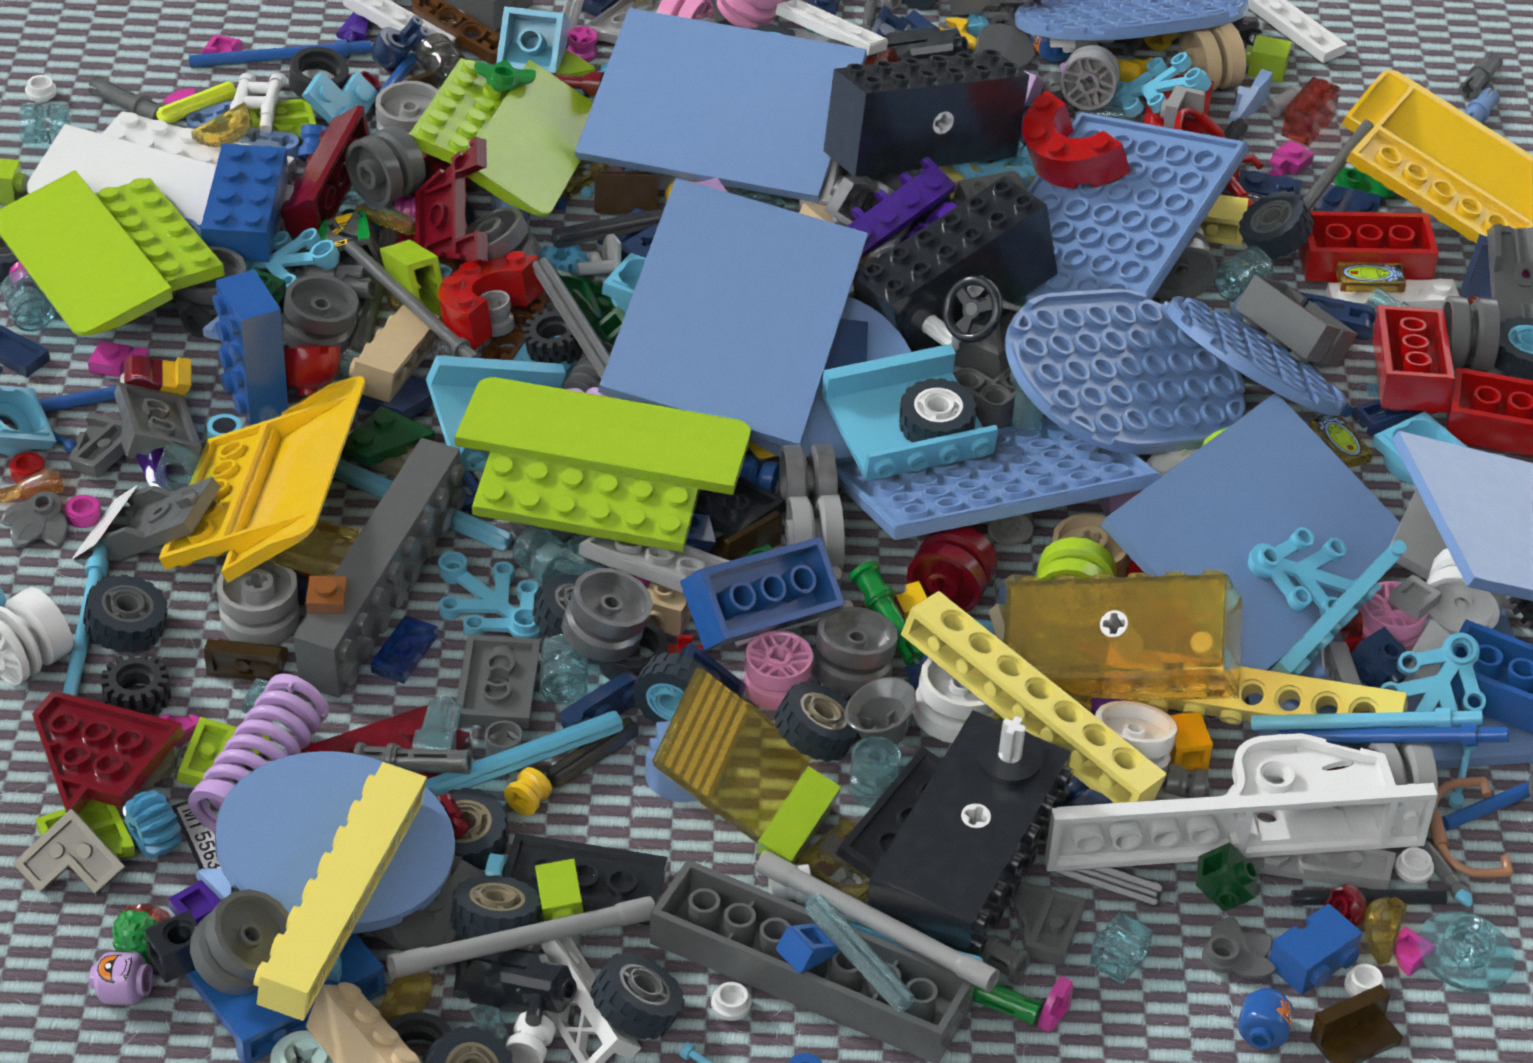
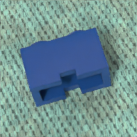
(1316, 952)

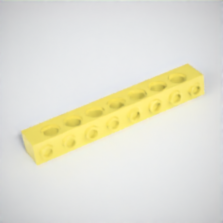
(1279, 687)
(1018, 689)

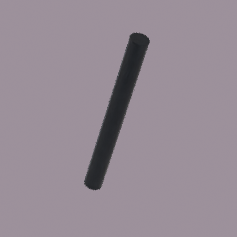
(1408, 896)

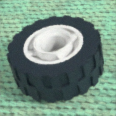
(936, 410)

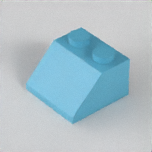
(533, 36)

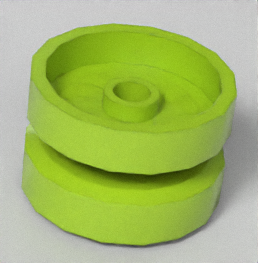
(1075, 558)

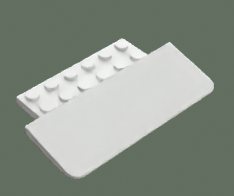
(138, 149)

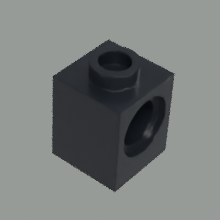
(170, 946)

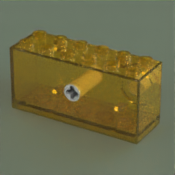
(1130, 634)

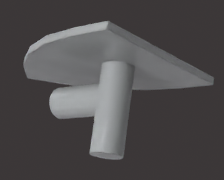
(611, 258)

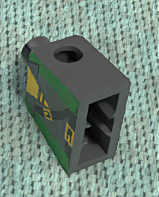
(351, 227)

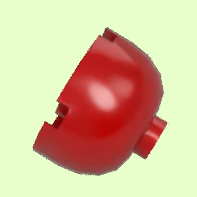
(311, 367)

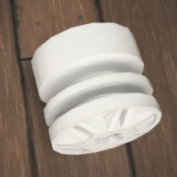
(31, 635)

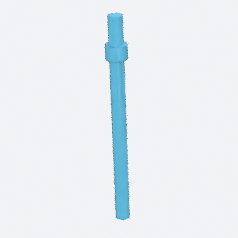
(95, 570)
(1439, 718)

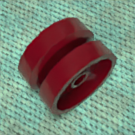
(956, 564)

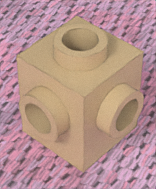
(669, 609)

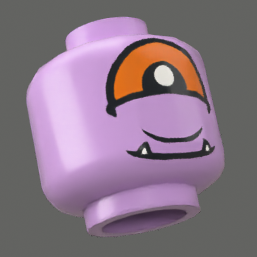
(121, 978)

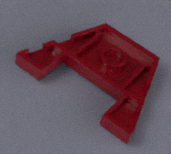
(441, 209)

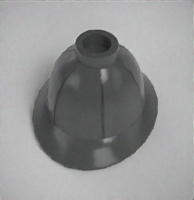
(882, 709)

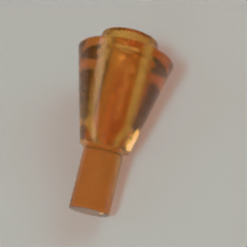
(41, 481)

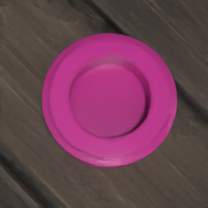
(83, 511)

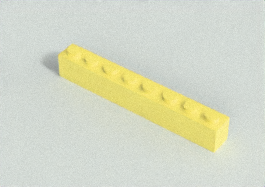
(340, 892)

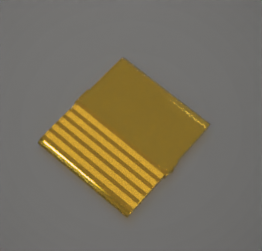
(729, 756)

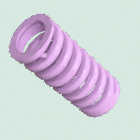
(271, 704)

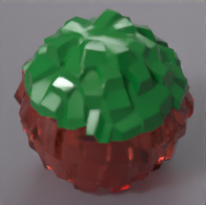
(130, 927)

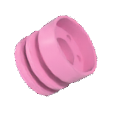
(749, 12)

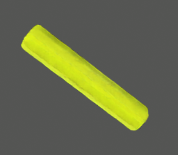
(209, 97)

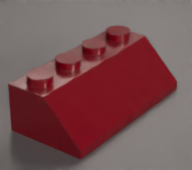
(325, 180)

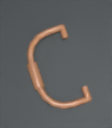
(1440, 838)

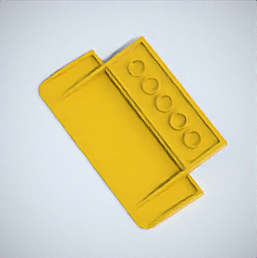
(1441, 158)
(269, 481)

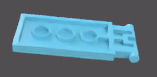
(1339, 613)

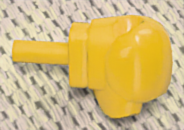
(1132, 68)

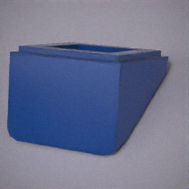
(805, 946)

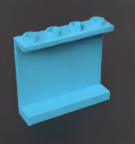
(454, 382)
(867, 410)

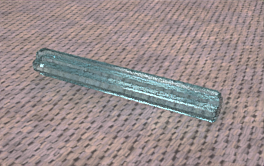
(859, 953)

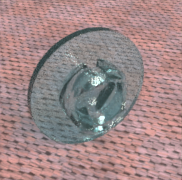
(1466, 951)

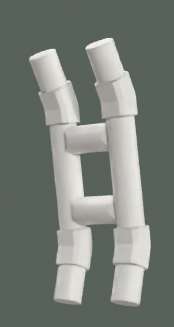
(266, 103)

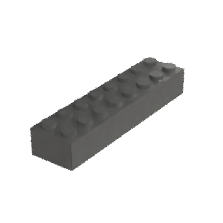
(382, 566)
(737, 934)

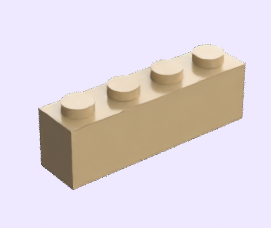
(393, 354)
(354, 1029)

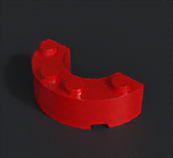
(1069, 160)
(461, 291)

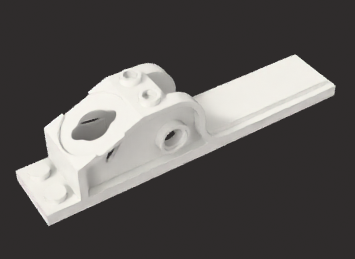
(1270, 776)

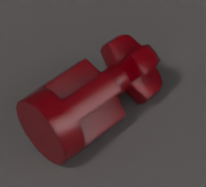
(455, 815)

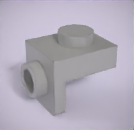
(1181, 98)

